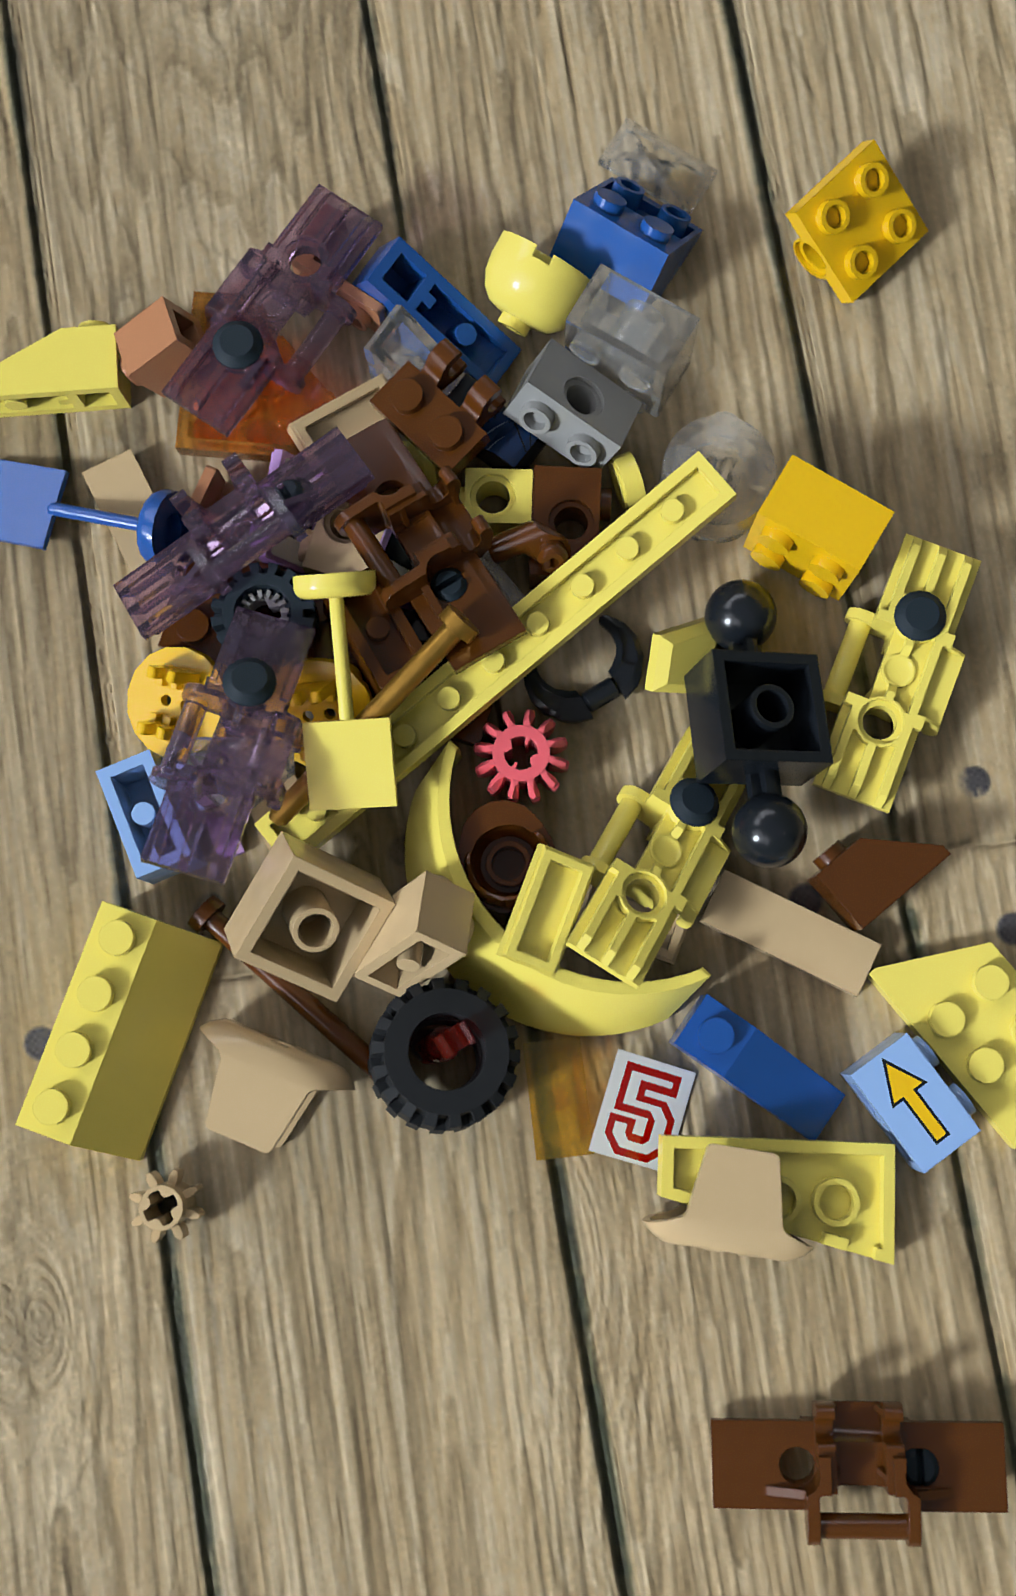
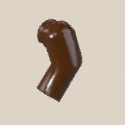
(533, 540)

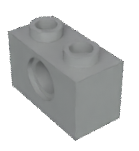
(572, 407)

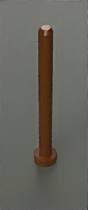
(210, 918)

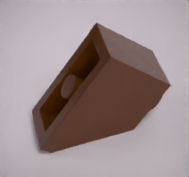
(871, 875)

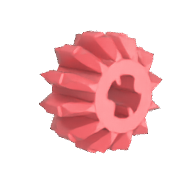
(502, 751)

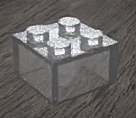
(632, 337)

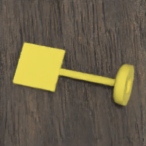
(346, 758)

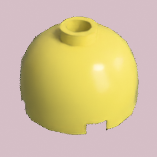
(531, 286)

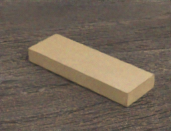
(790, 933)

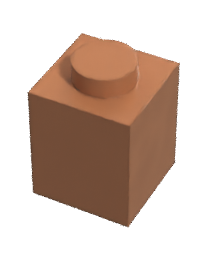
(157, 344)

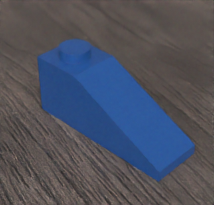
(405, 278)
(757, 1066)

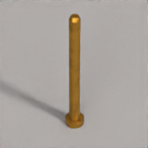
(455, 628)

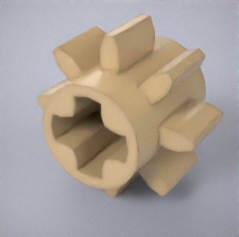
(150, 1214)

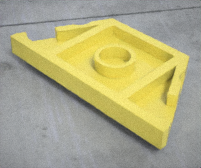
(967, 1016)

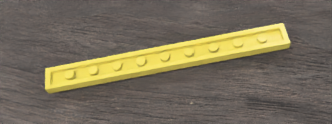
(551, 617)

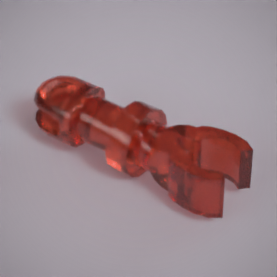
(444, 1043)

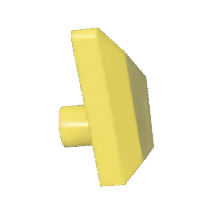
(675, 654)

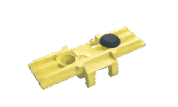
(915, 676)
(669, 878)

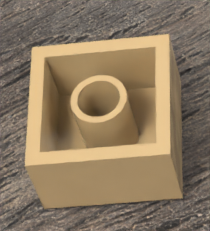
(308, 917)

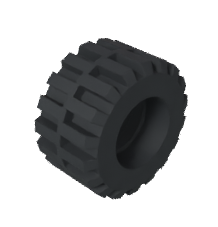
(444, 1005)

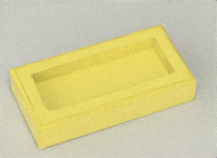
(546, 910)

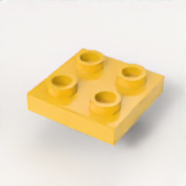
(855, 223)

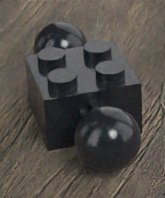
(757, 722)

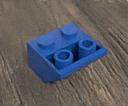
(626, 233)

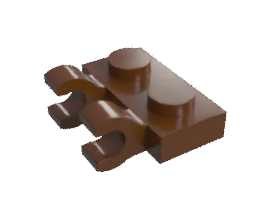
(430, 418)

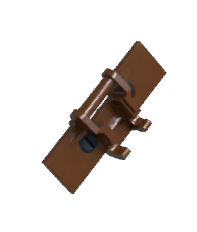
(437, 539)
(864, 1444)

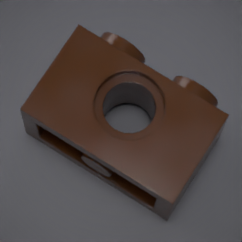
(568, 495)

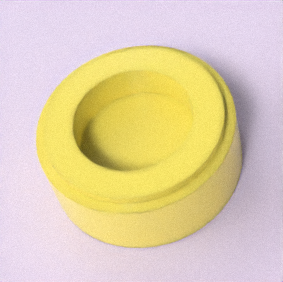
(626, 479)

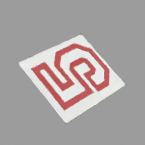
(638, 1105)

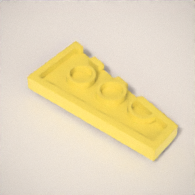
(828, 1187)

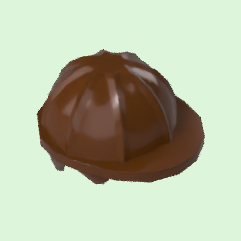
(498, 850)

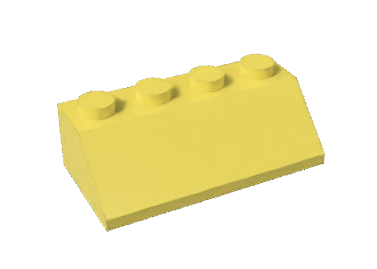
(120, 1033)

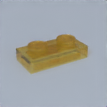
(558, 1098)

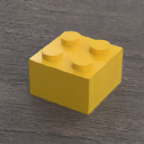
(816, 529)

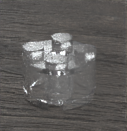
(740, 458)

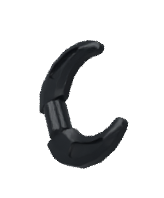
(624, 674)

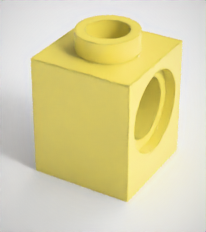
(510, 484)

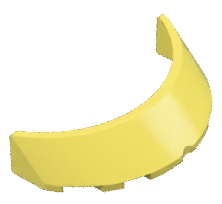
(556, 1004)

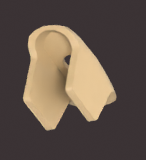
(264, 1084)
(732, 1208)

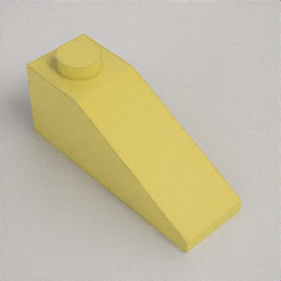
(65, 373)

